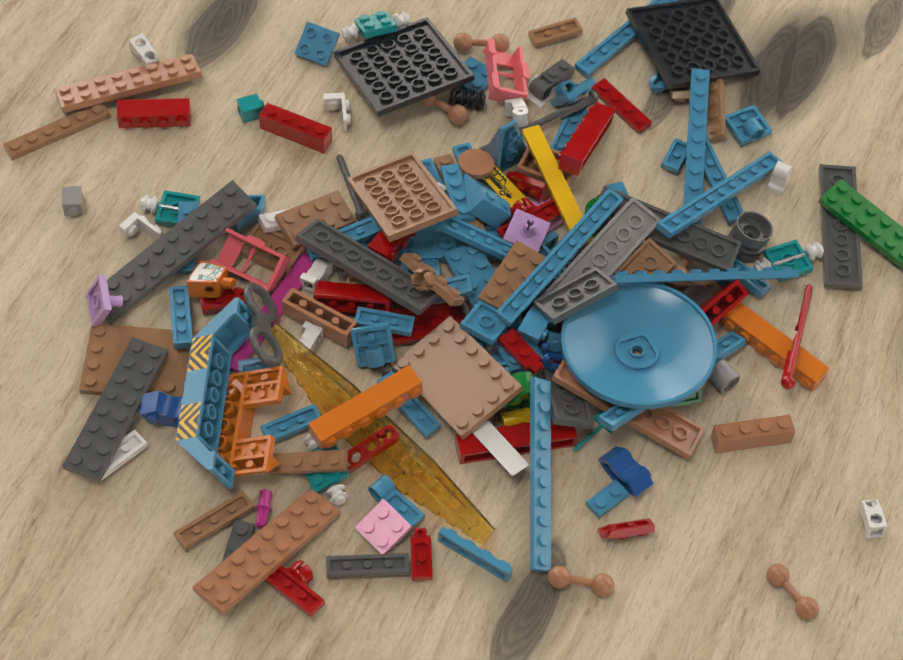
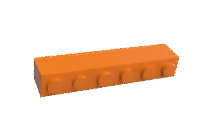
(774, 345)
(365, 408)

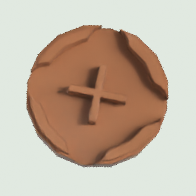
(476, 163)

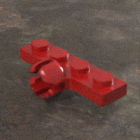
(546, 211)
(292, 584)

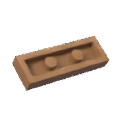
(555, 32)

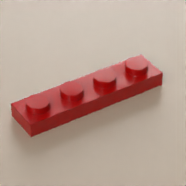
(624, 108)

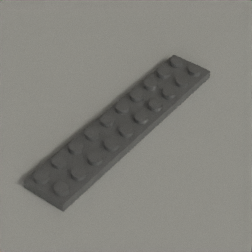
(178, 247)

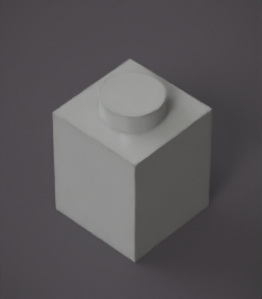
(72, 200)

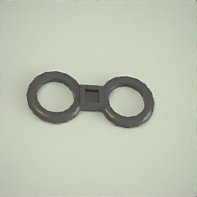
(262, 325)

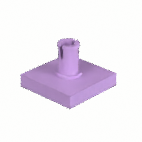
(527, 230)
(100, 301)

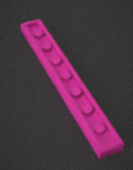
(291, 280)

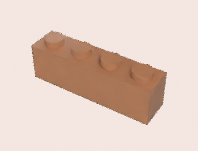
(304, 308)
(752, 433)

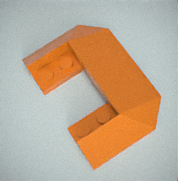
(243, 395)

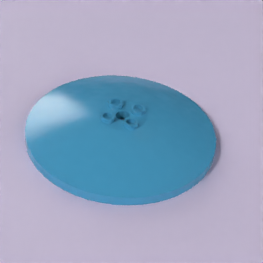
(644, 317)

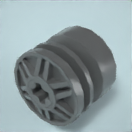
(754, 233)

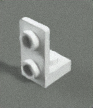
(337, 101)
(136, 222)

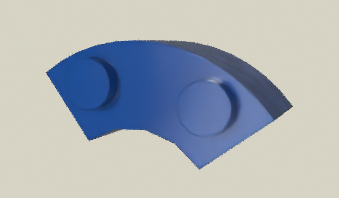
(160, 408)
(629, 473)

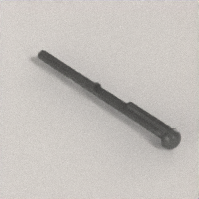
(563, 112)

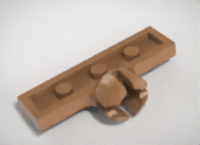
(427, 279)

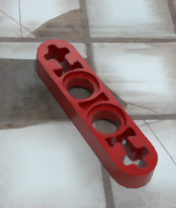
(367, 455)

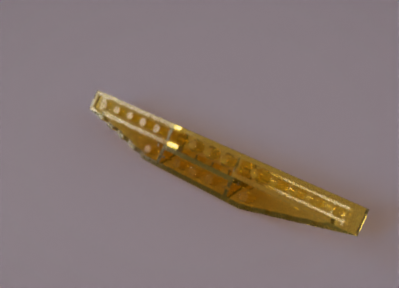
(404, 462)

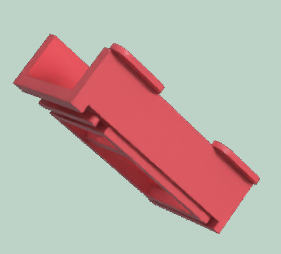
(512, 61)
(232, 250)

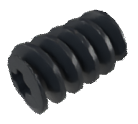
(468, 98)

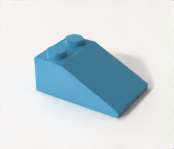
(485, 203)

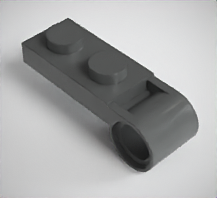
(543, 84)

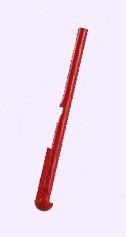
(787, 380)

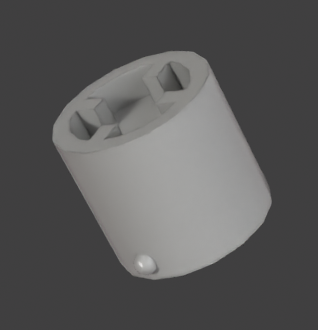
(724, 376)

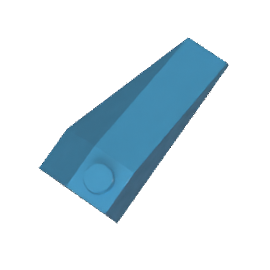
(507, 146)

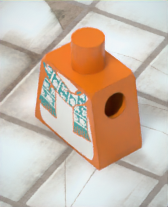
(209, 280)

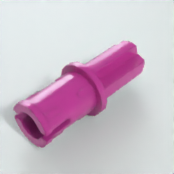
(263, 508)

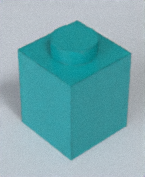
(249, 107)

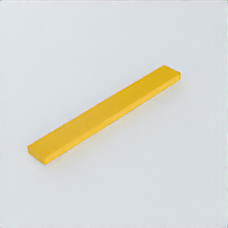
(553, 177)

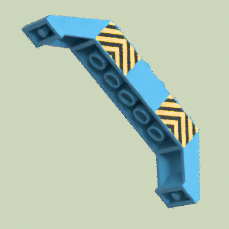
(207, 387)

